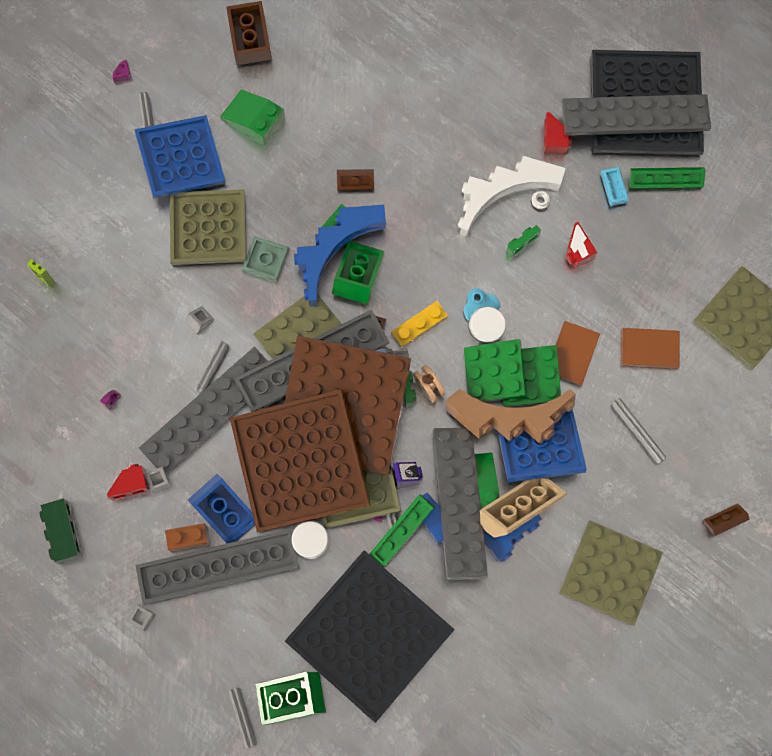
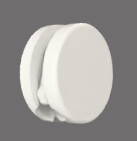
(487, 324)
(310, 539)

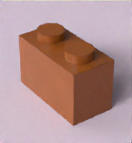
(187, 537)

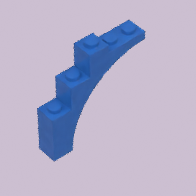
(350, 224)
(499, 546)

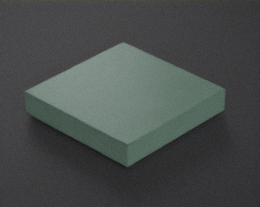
(265, 259)

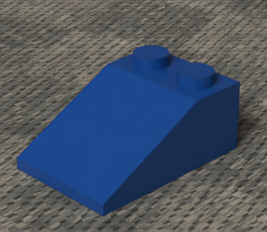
(222, 509)

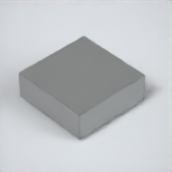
(140, 617)

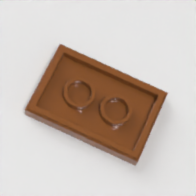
(650, 348)
(575, 352)

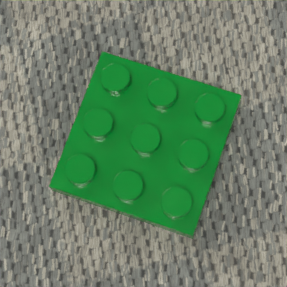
(495, 371)
(541, 377)

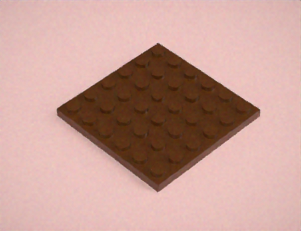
(372, 391)
(300, 461)

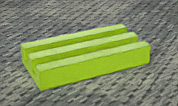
(40, 272)

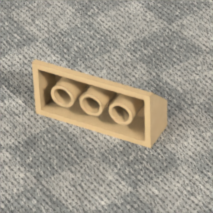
(519, 506)

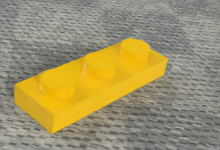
(419, 324)

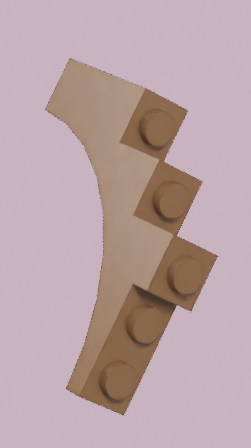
(509, 422)

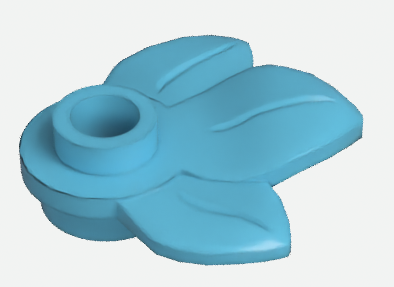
(486, 300)

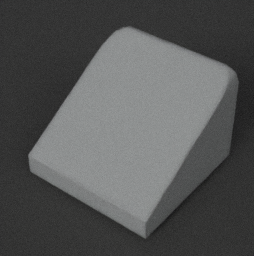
(198, 319)
(157, 480)

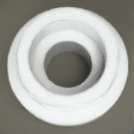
(540, 195)

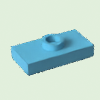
(614, 186)

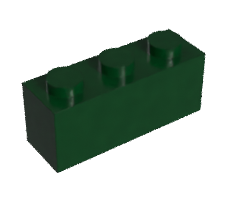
(60, 531)

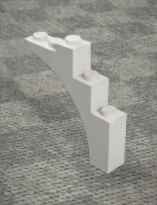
(527, 175)

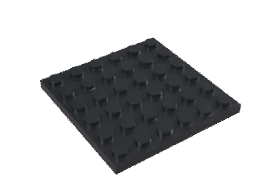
(647, 74)
(369, 636)

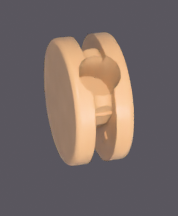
(428, 382)

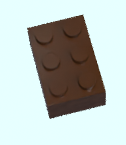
(248, 33)

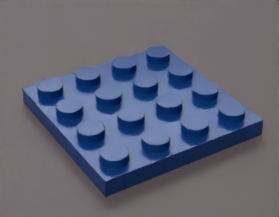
(179, 156)
(554, 457)

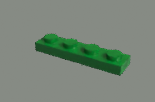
(667, 177)
(402, 530)

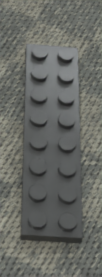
(636, 114)
(270, 380)
(200, 417)
(459, 504)
(216, 566)

